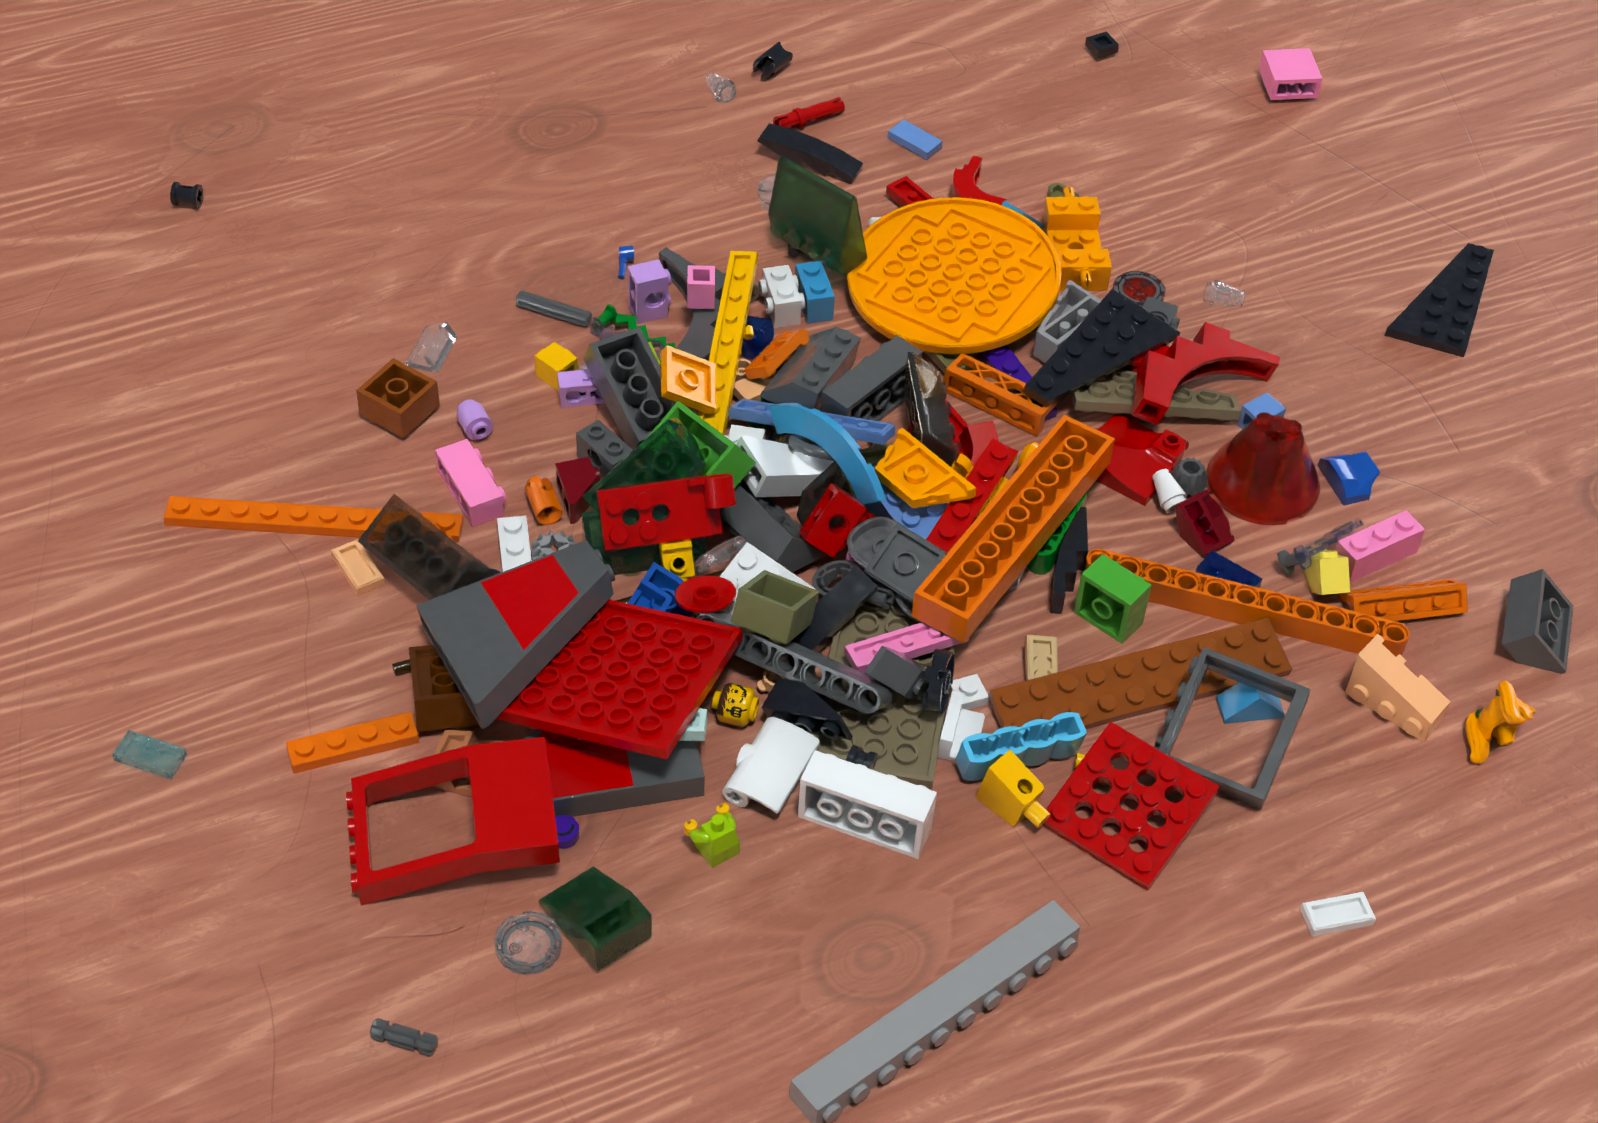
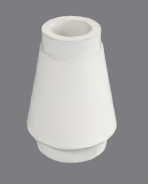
(1168, 490)

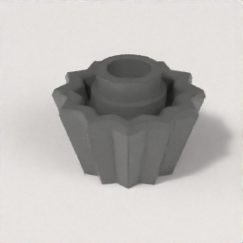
(1190, 476)

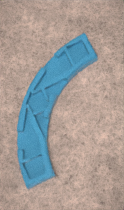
(835, 440)

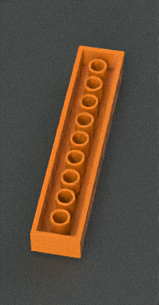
(1012, 529)

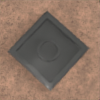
(904, 562)

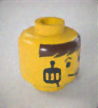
(736, 704)

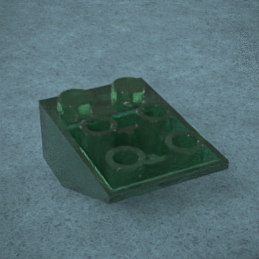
(599, 916)

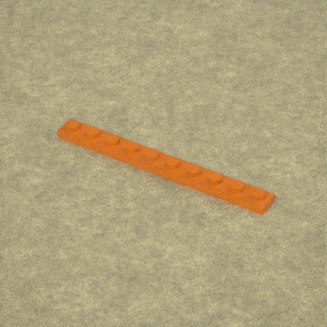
(286, 517)

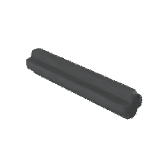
(554, 308)

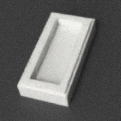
(1337, 914)

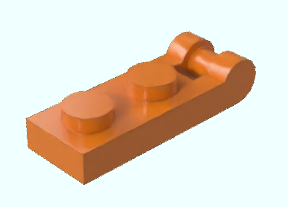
(776, 353)

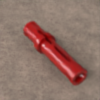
(800, 117)

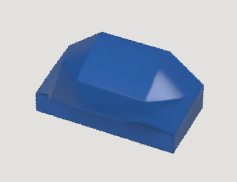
(1350, 476)

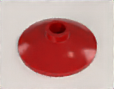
(705, 594)

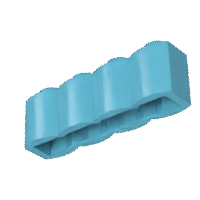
(1031, 743)

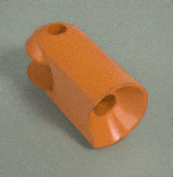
(543, 500)

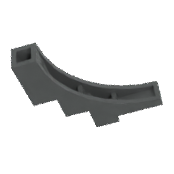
(702, 327)

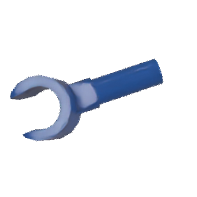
(626, 254)

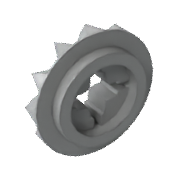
(543, 544)

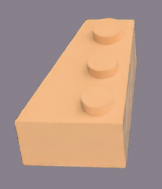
(1395, 692)

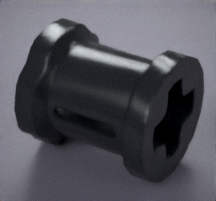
(186, 194)

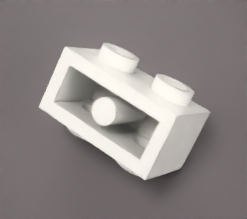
(781, 296)

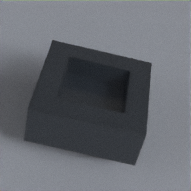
(1102, 45)

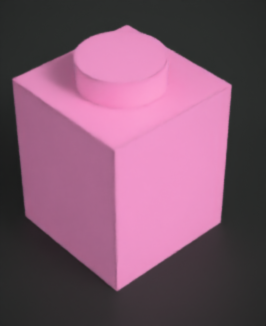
(701, 287)

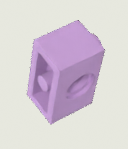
(648, 291)

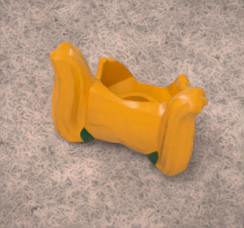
(1496, 720)

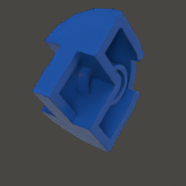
(658, 591)

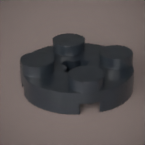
(939, 677)

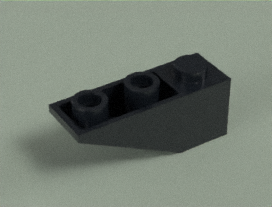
(805, 709)

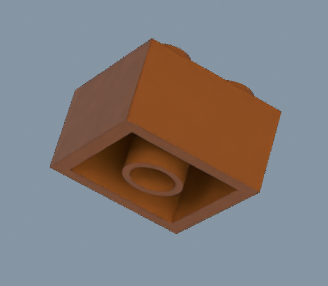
(398, 398)

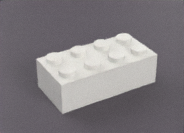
(866, 804)

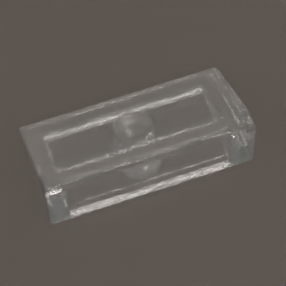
(432, 347)

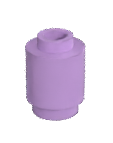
(474, 419)

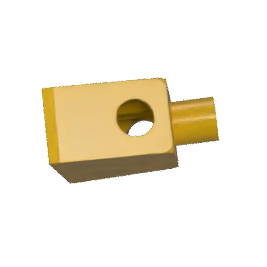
(1013, 791)

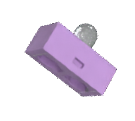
(578, 388)

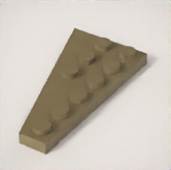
(1116, 395)

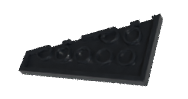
(1448, 306)
(1100, 345)

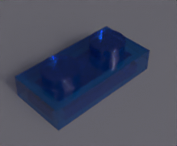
(1221, 567)

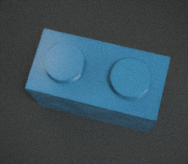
(816, 291)

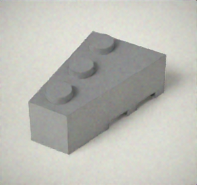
(1065, 317)

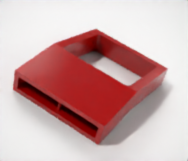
(509, 809)

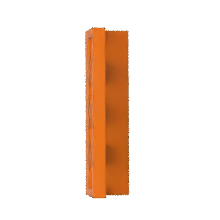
(994, 396)
(1410, 600)

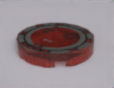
(1139, 285)

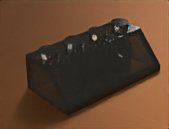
(928, 410)

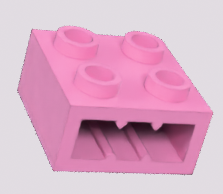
(1290, 74)

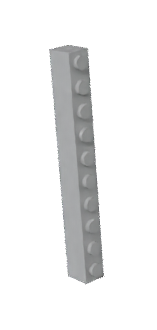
(934, 1014)

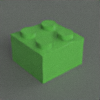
(1112, 598)

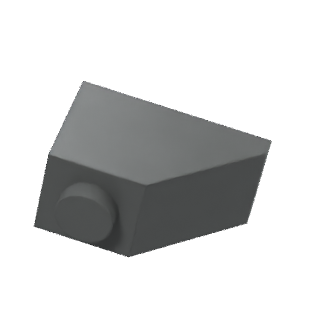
(898, 672)

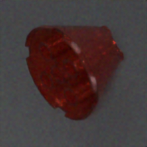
(1265, 472)

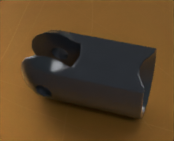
(772, 60)

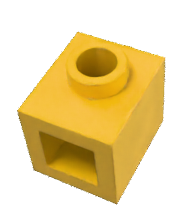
(553, 360)

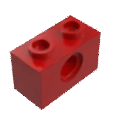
(832, 504)

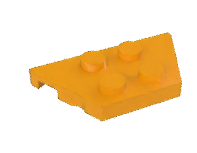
(920, 475)

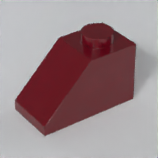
(573, 481)

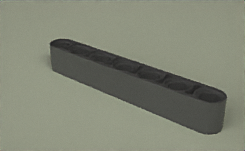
(804, 669)

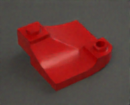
(1137, 457)

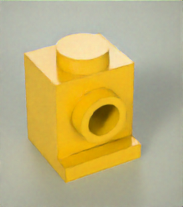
(678, 549)

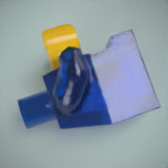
(757, 336)

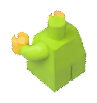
(715, 838)

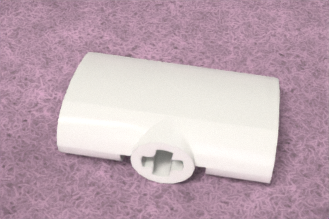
(770, 765)

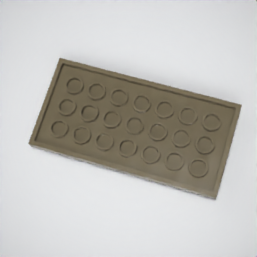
(901, 732)

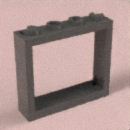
(1255, 678)

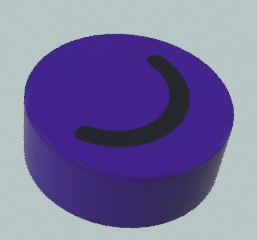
(567, 830)

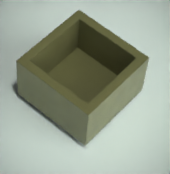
(774, 607)

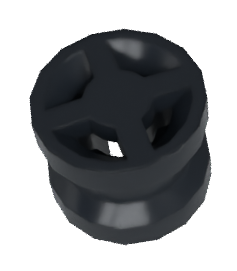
(857, 756)

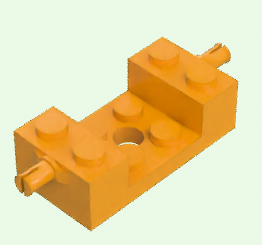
(1073, 230)

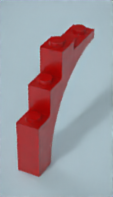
(1186, 360)

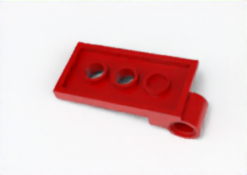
(691, 506)

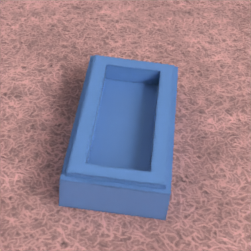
(915, 139)

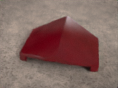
(1203, 523)

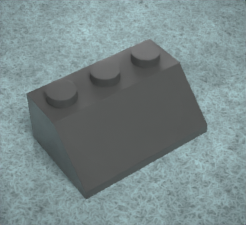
(1537, 622)

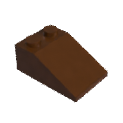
(435, 694)

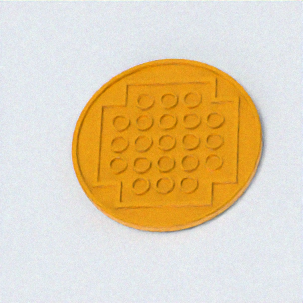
(955, 275)

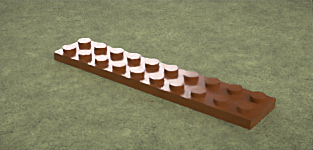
(1138, 680)

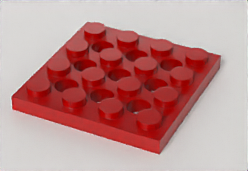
(1115, 850)

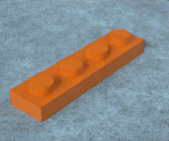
(352, 742)

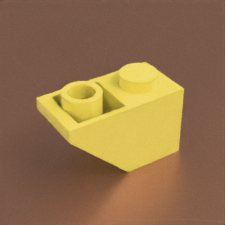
(1328, 573)

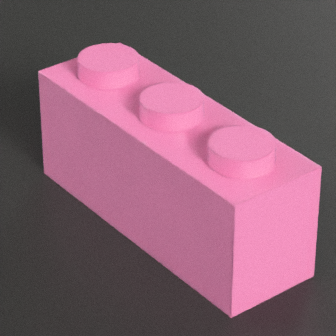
(470, 482)
(1381, 544)

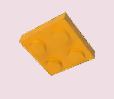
(688, 379)

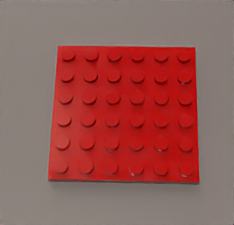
(628, 679)

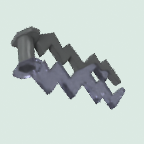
(1302, 555)

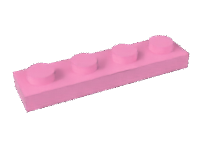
(911, 641)

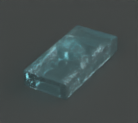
(149, 754)

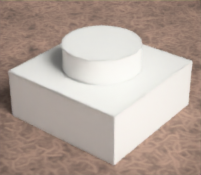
(974, 691)

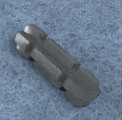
(403, 1036)

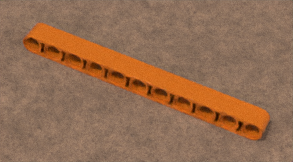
(1247, 603)

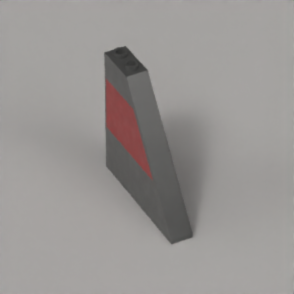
(514, 623)
(606, 778)

